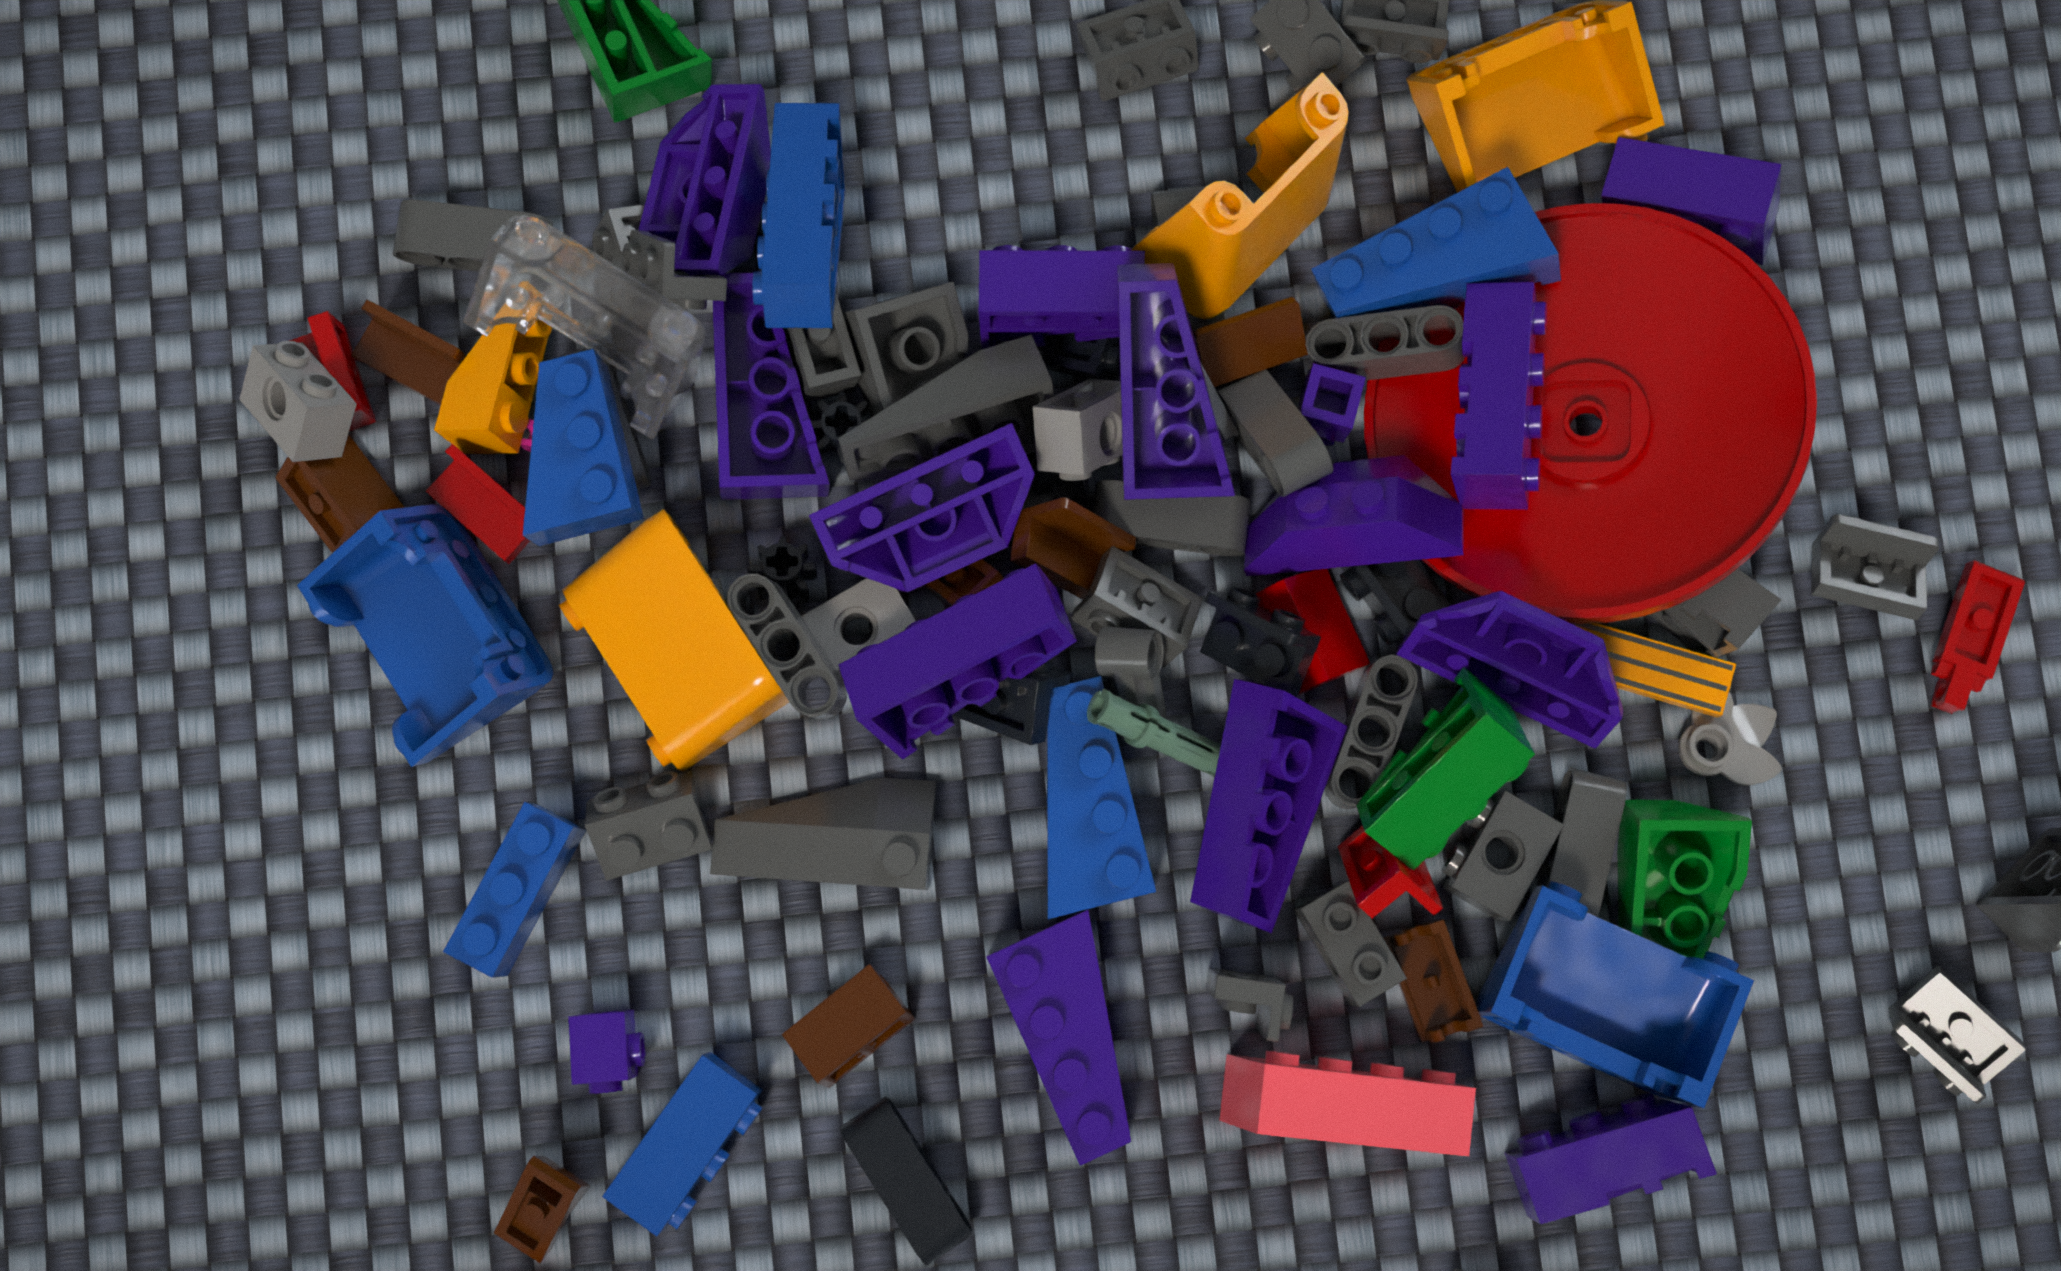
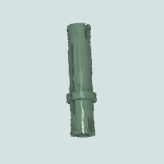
(1145, 727)

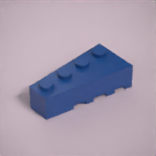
(801, 218)
(1429, 258)
(1091, 815)

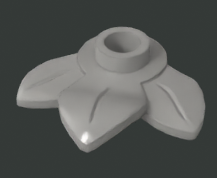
(1735, 743)

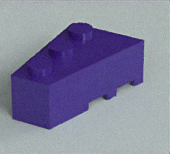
(1716, 190)
(1050, 292)
(1607, 1157)

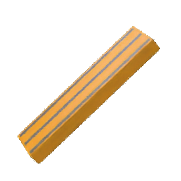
(1666, 670)

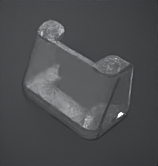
(550, 277)

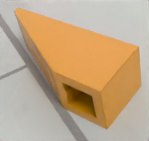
(493, 391)

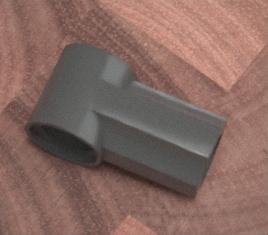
(1133, 664)

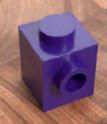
(1330, 402)
(605, 1050)

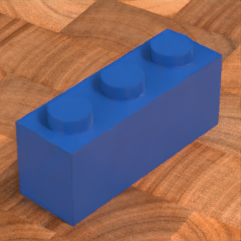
(514, 890)
(685, 1145)

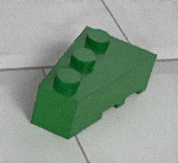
(636, 54)
(1448, 773)

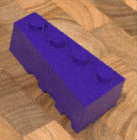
(1497, 396)
(1165, 404)
(761, 415)
(956, 658)
(1262, 802)
(1064, 1021)

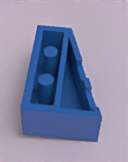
(578, 454)

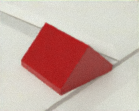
(1318, 602)

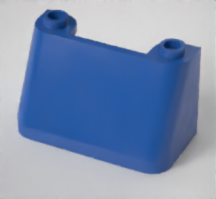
(432, 625)
(1615, 998)

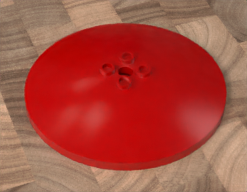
(1698, 409)

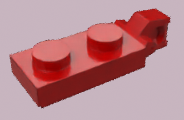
(1973, 634)

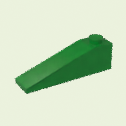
(1679, 871)

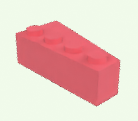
(1346, 1104)

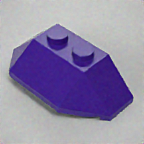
(712, 180)
(931, 514)
(1355, 518)
(1525, 658)

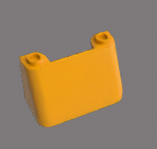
(1539, 93)
(1227, 241)
(672, 643)

